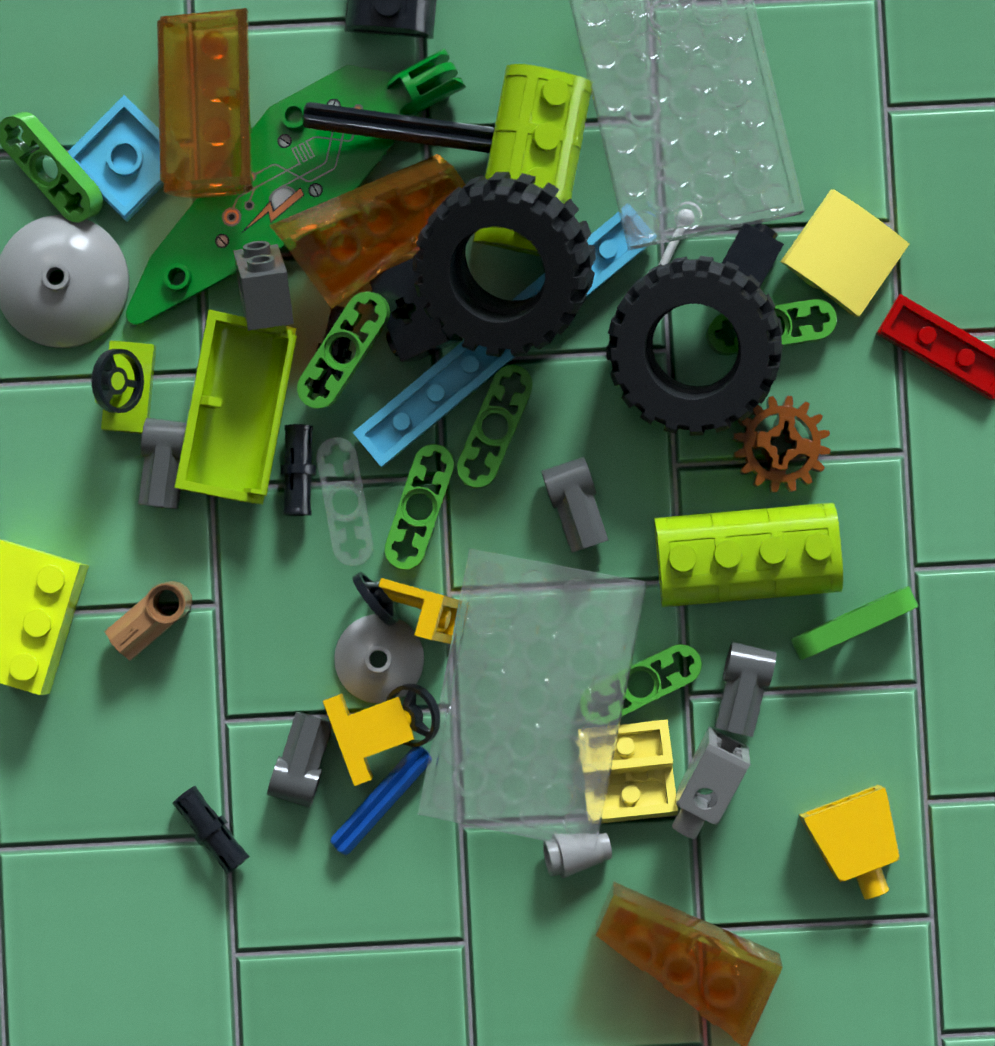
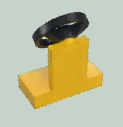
(437, 611)
(380, 727)

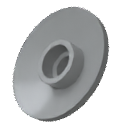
(353, 655)

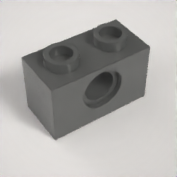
(263, 285)

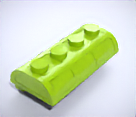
(536, 135)
(235, 409)
(749, 554)

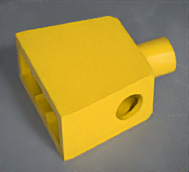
(856, 838)

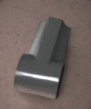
(161, 453)
(573, 494)
(746, 677)
(298, 771)

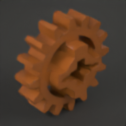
(801, 447)

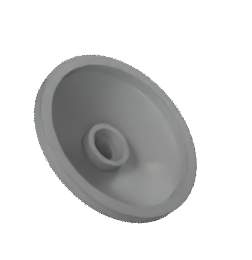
(86, 299)

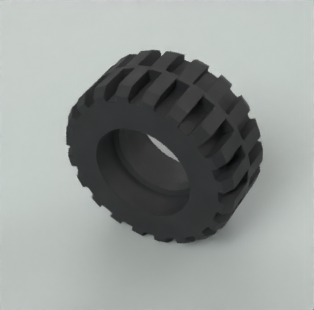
(472, 310)
(682, 404)

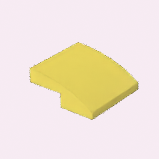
(845, 252)
(641, 774)

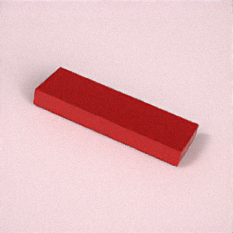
(940, 345)

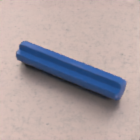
(380, 800)

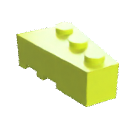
(35, 614)

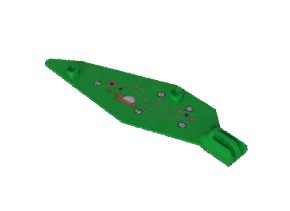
(290, 174)

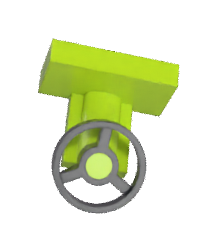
(124, 385)

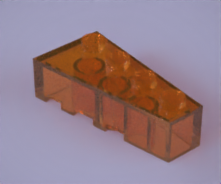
(366, 229)
(693, 959)

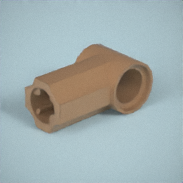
(147, 620)

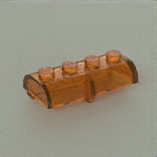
(204, 103)

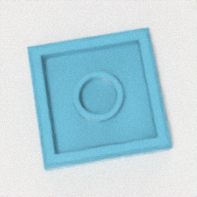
(122, 157)

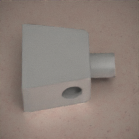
(716, 765)

